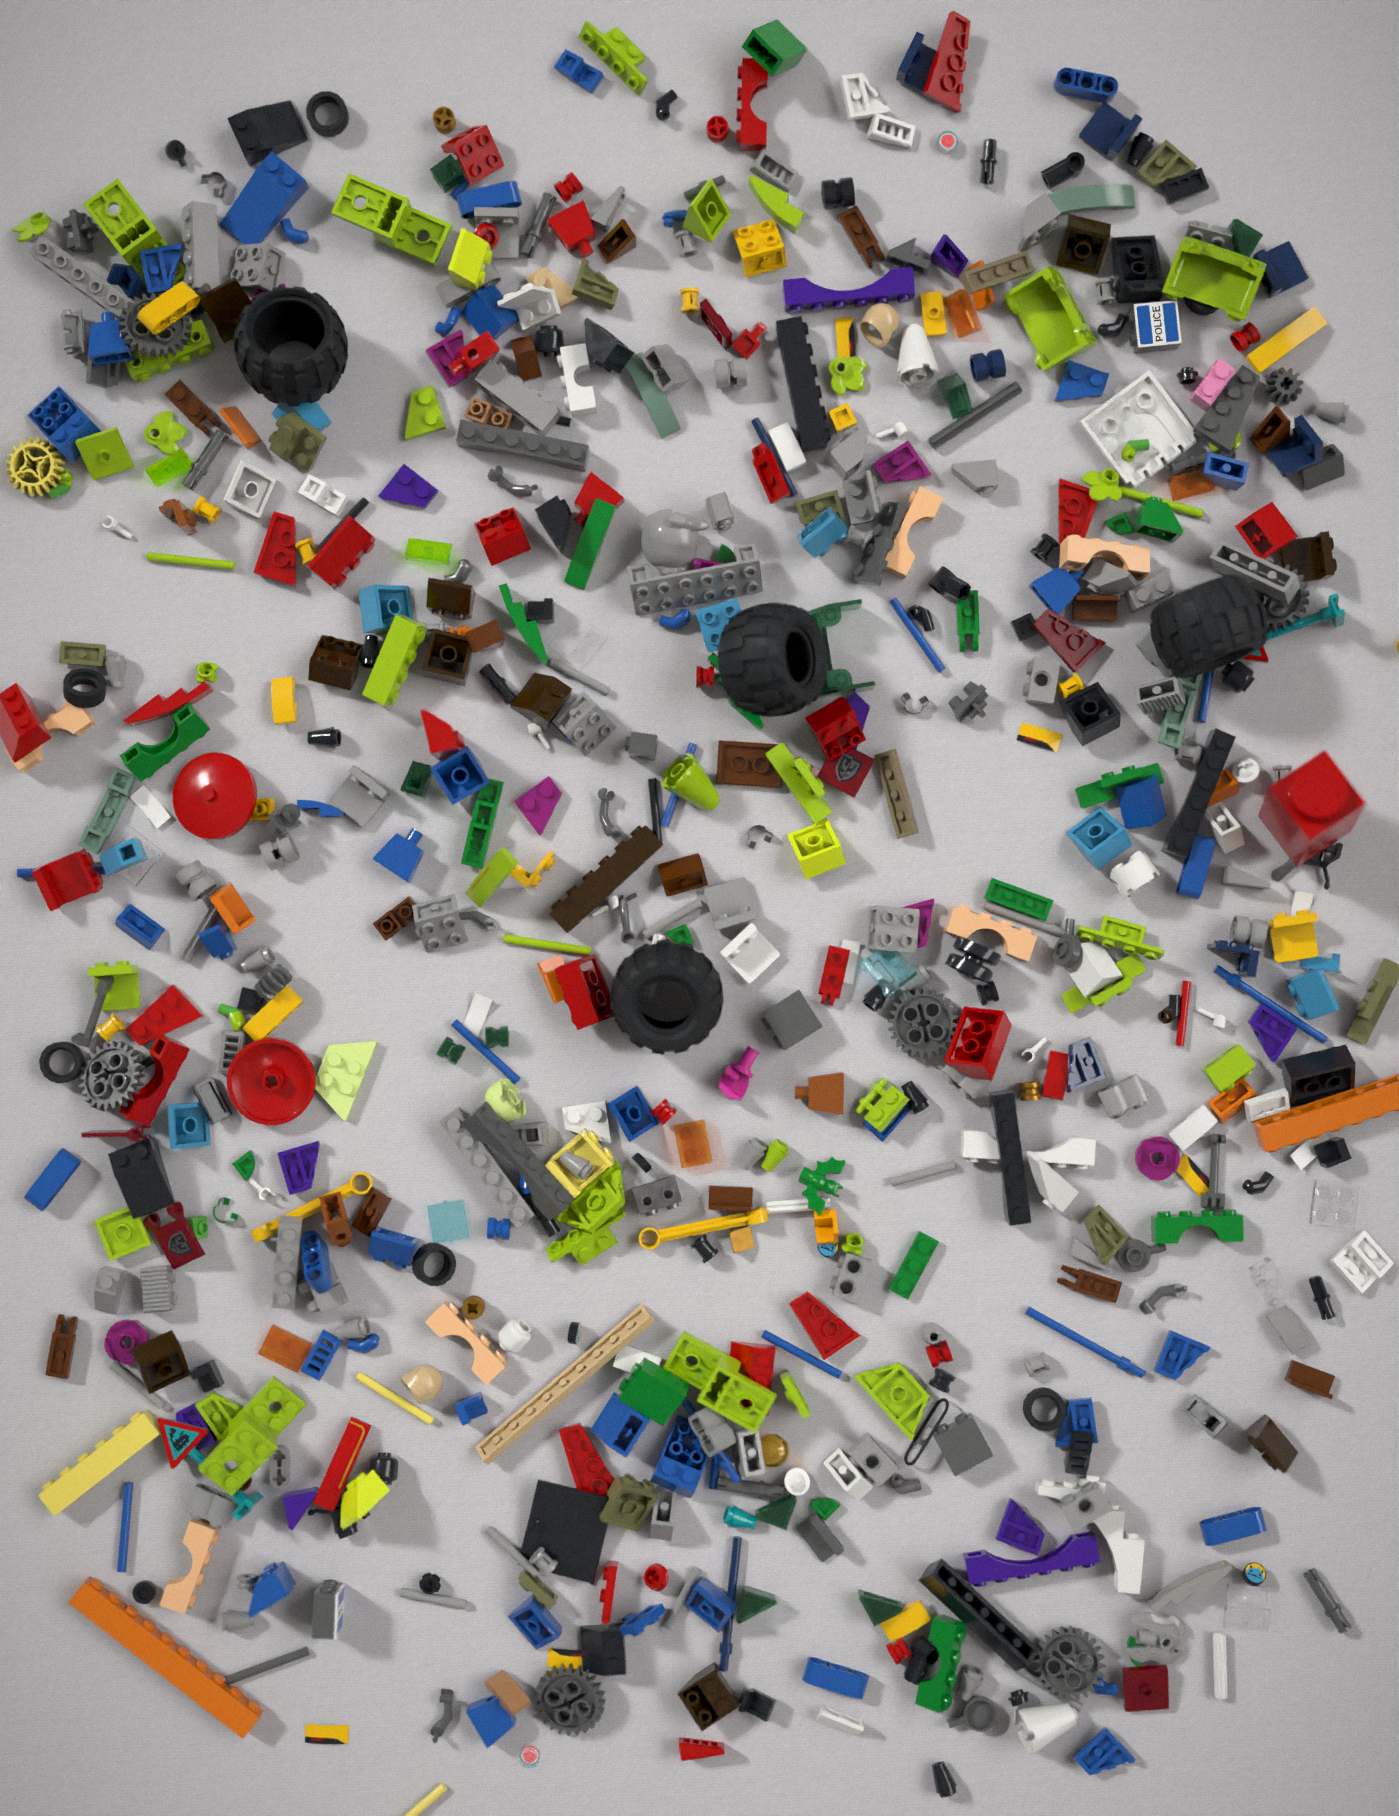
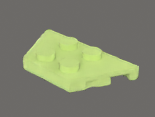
(343, 1073)

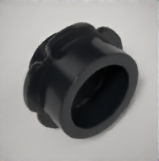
(1187, 376)
(430, 1589)
(1018, 1697)

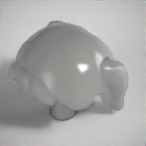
(671, 541)

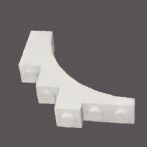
(1125, 1548)

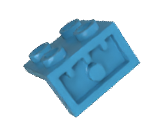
(713, 620)

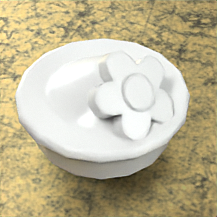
(1245, 770)
(797, 1481)

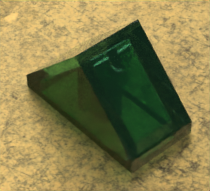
(1243, 237)
(955, 395)
(417, 780)
(777, 1512)
(753, 1602)
(879, 1607)

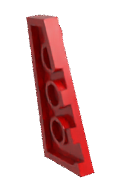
(946, 73)
(584, 1461)

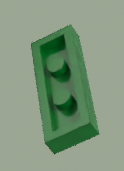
(1018, 899)
(913, 1265)

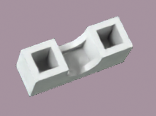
(573, 361)

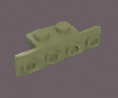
(1374, 1001)

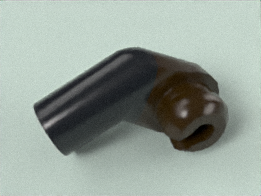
(1171, 1011)

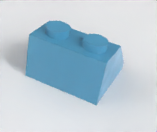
(822, 533)
(381, 604)
(1099, 838)
(1312, 994)

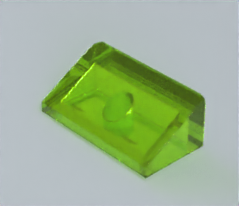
(169, 467)
(428, 551)

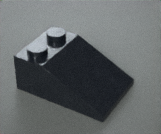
(267, 130)
(1136, 269)
(142, 1178)

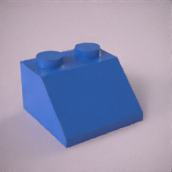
(393, 1247)
(271, 1587)

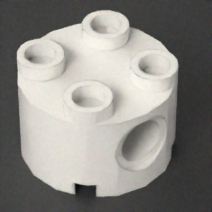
(1134, 875)

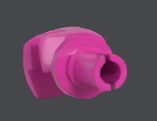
(737, 1075)

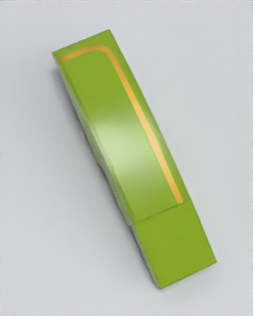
(491, 877)

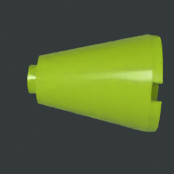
(690, 782)

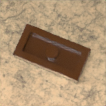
(371, 1211)

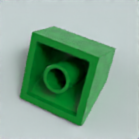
(1157, 520)

